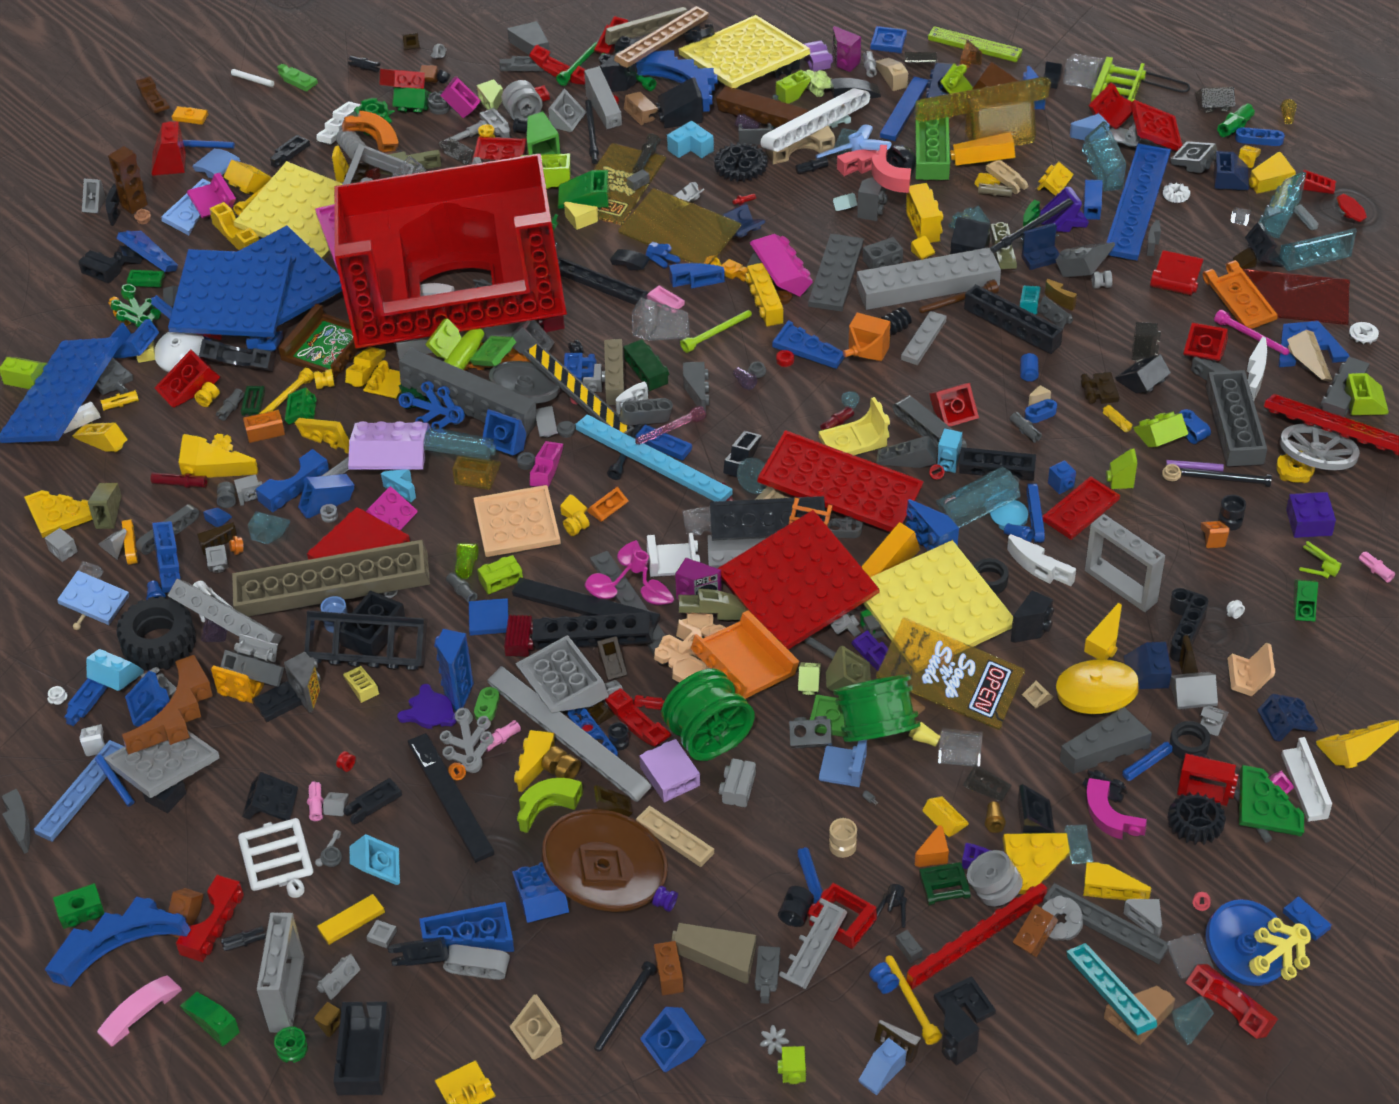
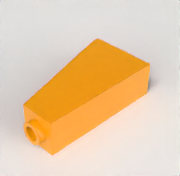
(984, 149)
(894, 550)

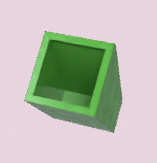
(541, 135)

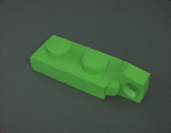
(296, 77)

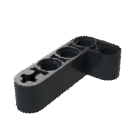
(1193, 609)

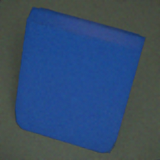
(216, 517)

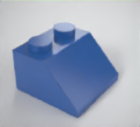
(506, 431)
(672, 1038)

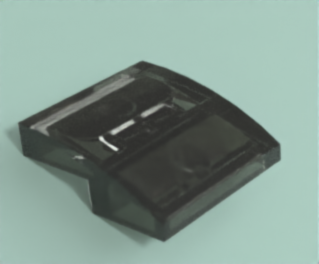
(920, 57)

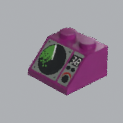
(846, 49)
(696, 575)

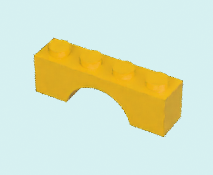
(223, 220)

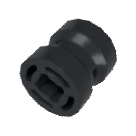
(618, 735)

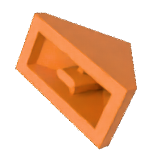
(934, 850)

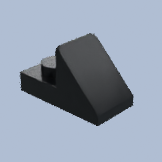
(1053, 72)

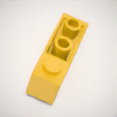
(531, 761)

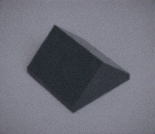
(1034, 812)

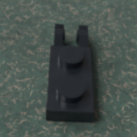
(372, 801)
(419, 951)

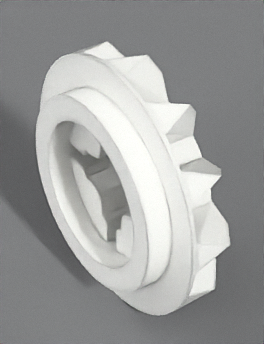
(1180, 196)
(1365, 328)

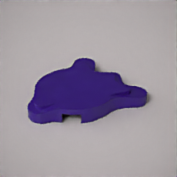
(428, 709)

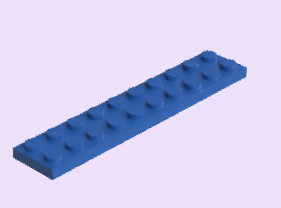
(1138, 201)

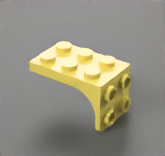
(862, 435)

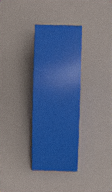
(695, 274)

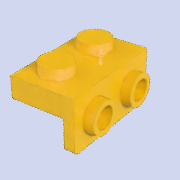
(1056, 178)

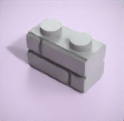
(738, 782)

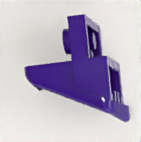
(1068, 217)

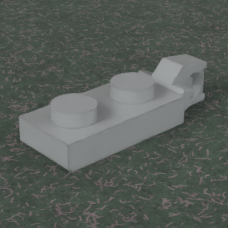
(500, 125)

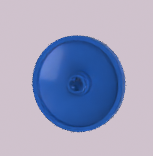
(1233, 942)

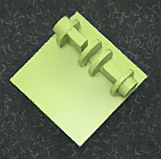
(818, 82)

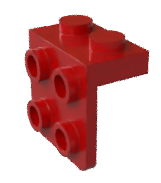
(1111, 106)

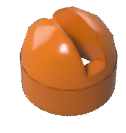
(460, 768)

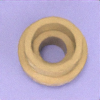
(1171, 472)

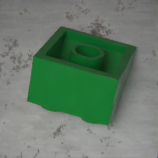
(411, 99)

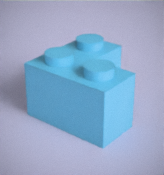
(690, 138)

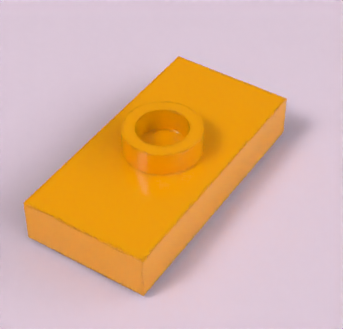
(190, 115)

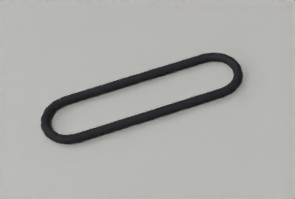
(1182, 91)

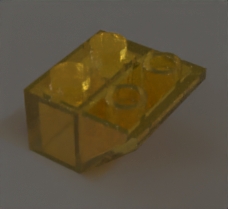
(475, 471)

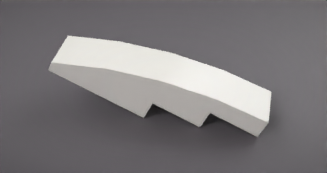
(332, 126)
(1256, 367)

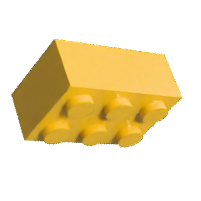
(924, 212)

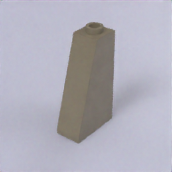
(717, 949)

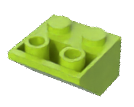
(1366, 395)
(1161, 429)

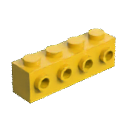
(764, 294)

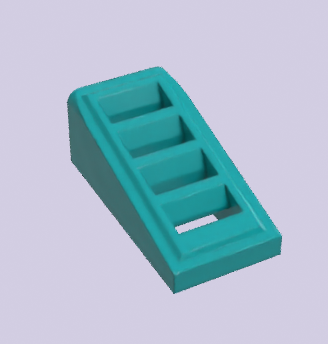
(1030, 298)

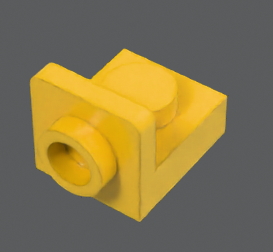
(1249, 154)

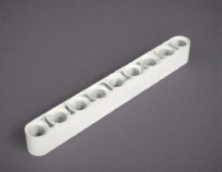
(815, 120)

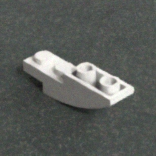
(1034, 561)

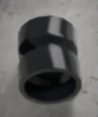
(1232, 511)
(795, 906)

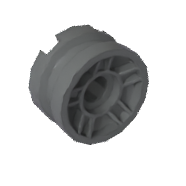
(437, 104)

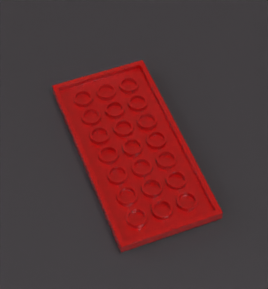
(846, 481)

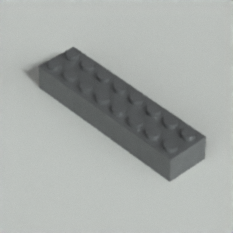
(466, 389)

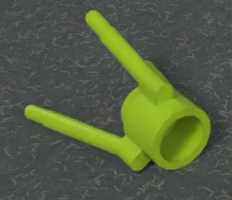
(1330, 565)

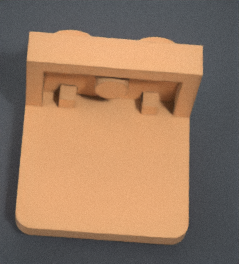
(1251, 674)

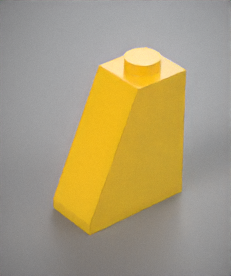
(1270, 173)

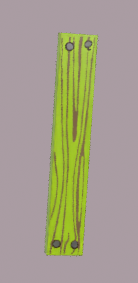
(985, 46)

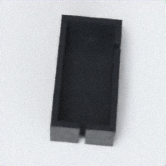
(362, 1049)

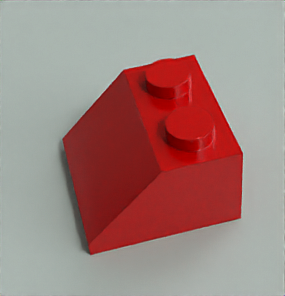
(1206, 342)
(954, 404)

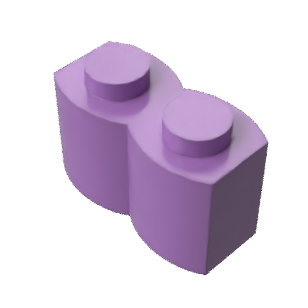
(819, 57)

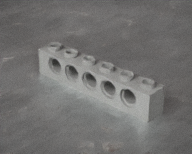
(220, 612)

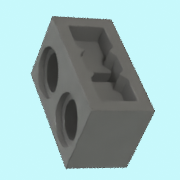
(883, 253)
(810, 739)

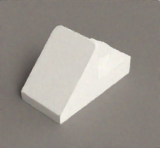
(92, 740)

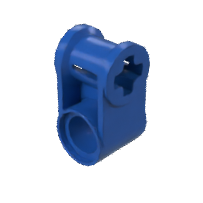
(1195, 426)

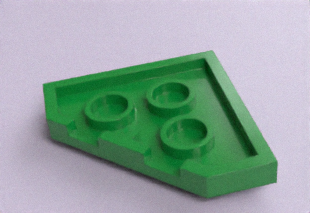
(1267, 805)

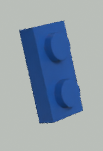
(1302, 913)

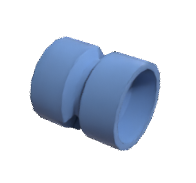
(333, 604)

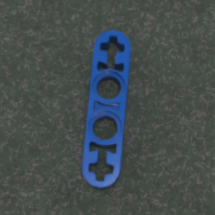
(1035, 512)
(596, 732)

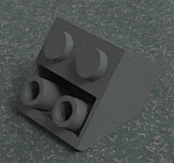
(871, 199)

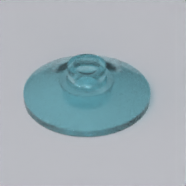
(747, 468)

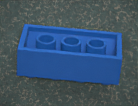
(454, 666)

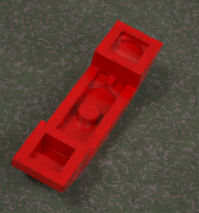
(553, 66)
(636, 720)

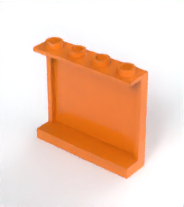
(747, 655)

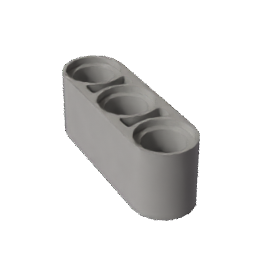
(476, 962)

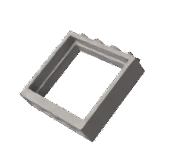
(374, 158)
(1113, 578)
(284, 978)

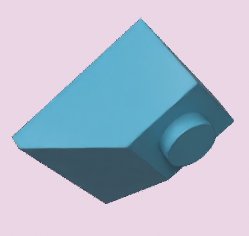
(376, 858)

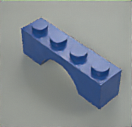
(276, 493)

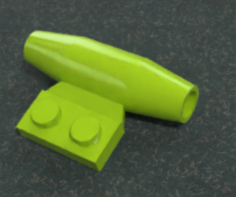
(452, 347)

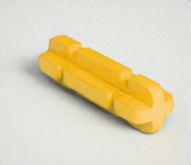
(1117, 418)

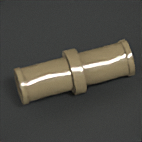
(995, 190)

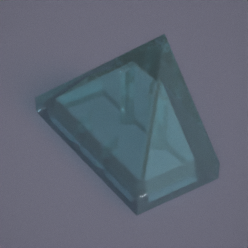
(1192, 1018)

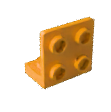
(236, 684)

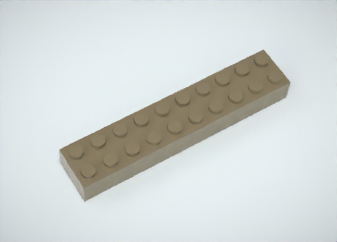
(337, 575)

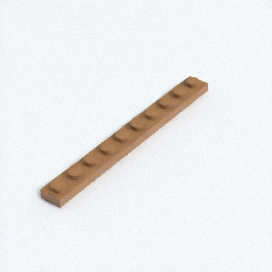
(661, 37)

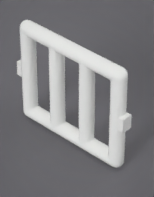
(280, 880)

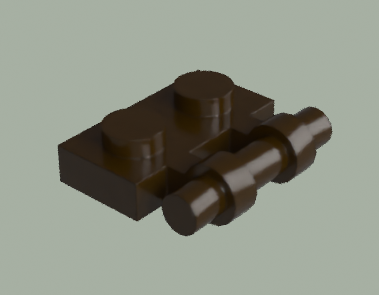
(1104, 385)

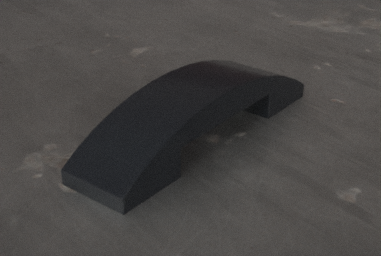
(112, 203)

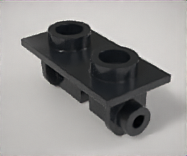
(1116, 785)

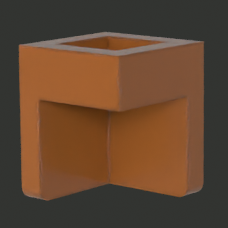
(430, 73)

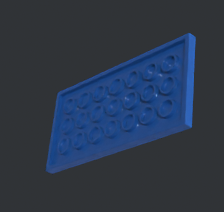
(59, 390)

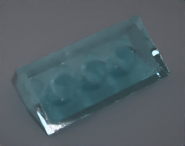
(1105, 157)
(1282, 205)
(1318, 249)
(980, 497)

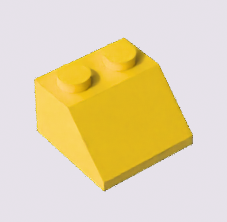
(246, 176)

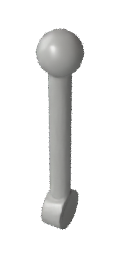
(336, 835)

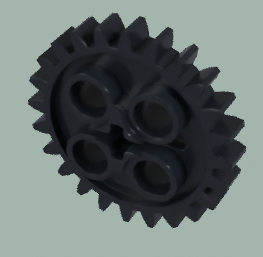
(750, 165)

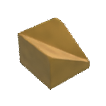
(328, 1019)

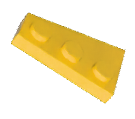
(322, 430)

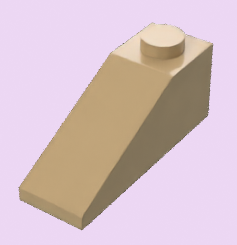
(893, 73)
(1306, 349)

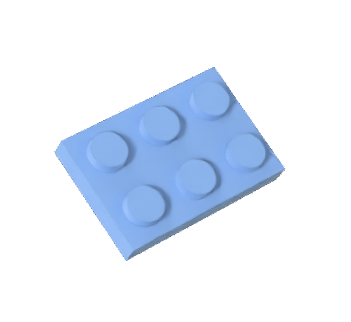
(93, 597)

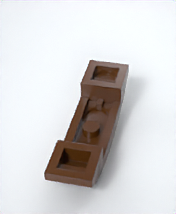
(151, 95)

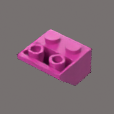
(460, 97)

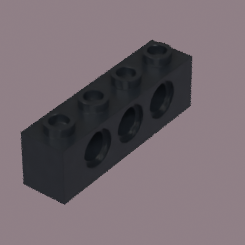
(983, 461)

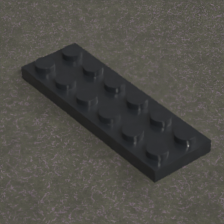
(756, 517)

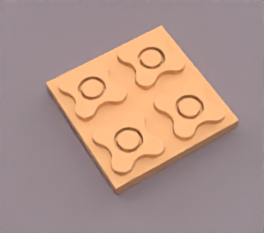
(516, 521)

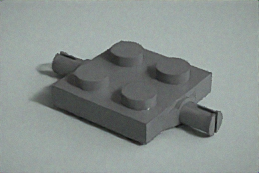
(113, 378)

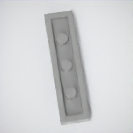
(923, 338)

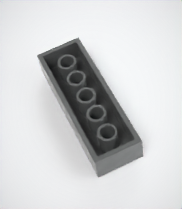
(1236, 418)

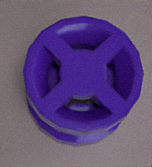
(665, 898)

